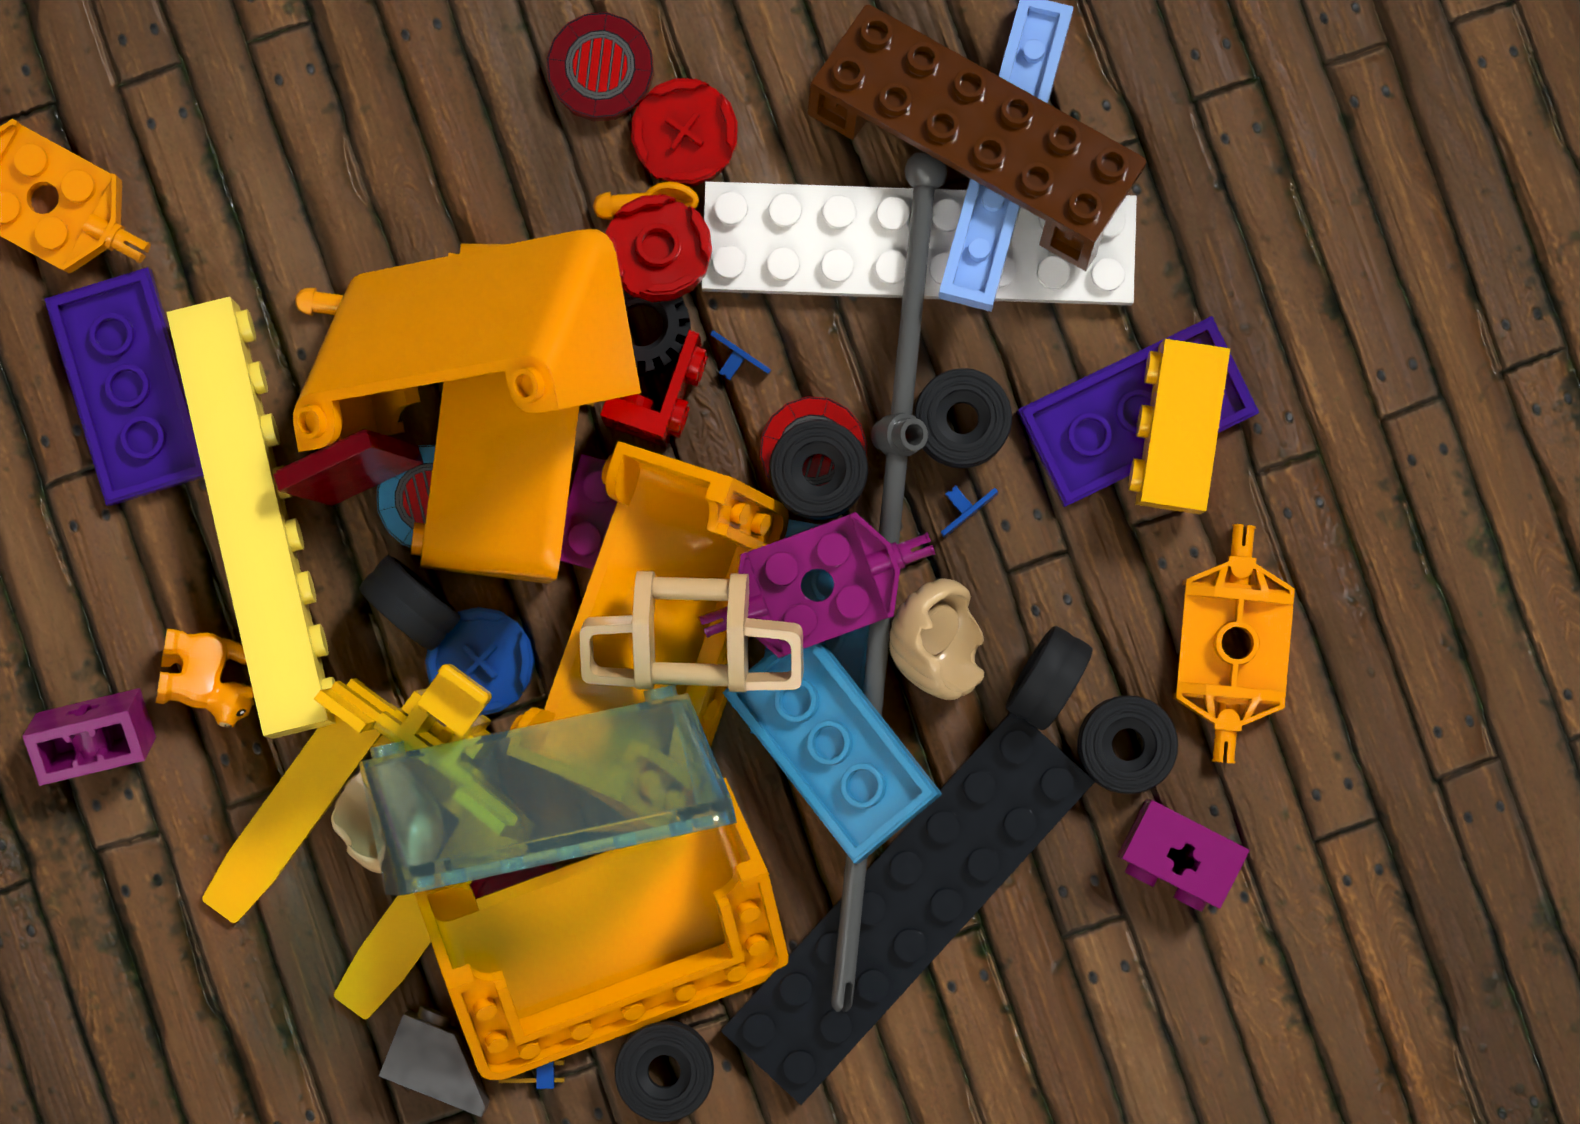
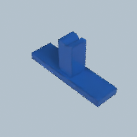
(736, 358)
(965, 508)

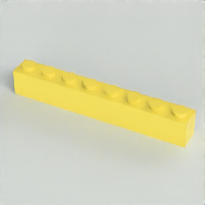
(251, 515)

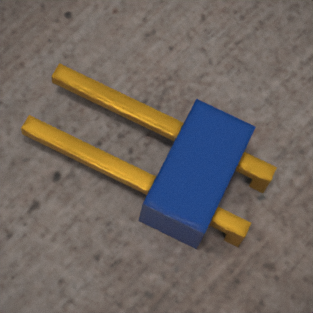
(544, 1078)

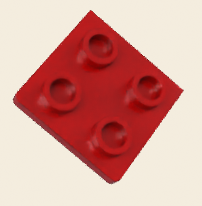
(636, 413)

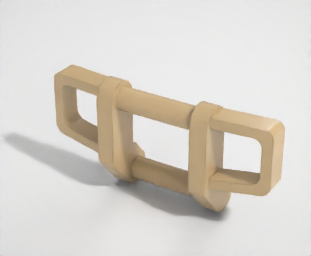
(739, 627)

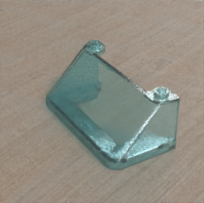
(542, 793)

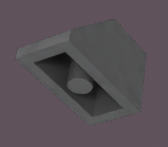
(435, 1061)

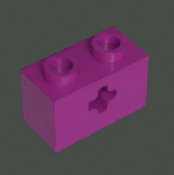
(89, 736)
(1214, 856)

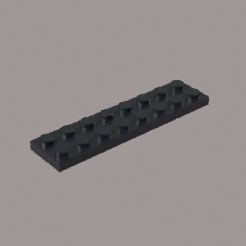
(912, 904)

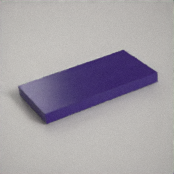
(126, 385)
(1091, 425)

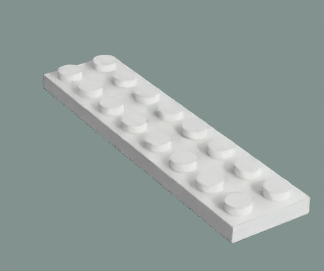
(857, 246)

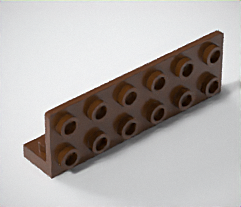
(978, 128)

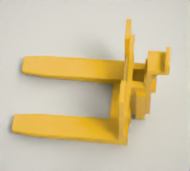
(311, 788)

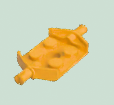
(87, 207)
(1208, 680)

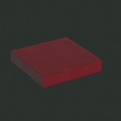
(348, 467)

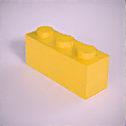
(1179, 426)

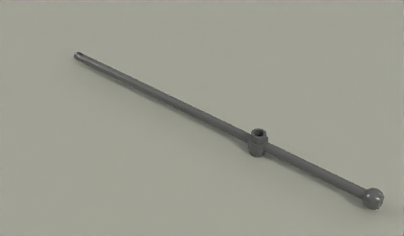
(897, 439)

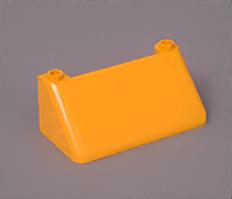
(530, 308)
(496, 482)
(678, 525)
(604, 945)

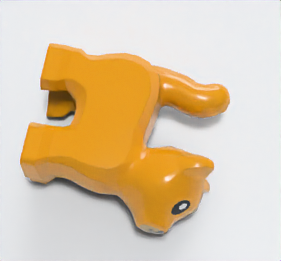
(199, 683)

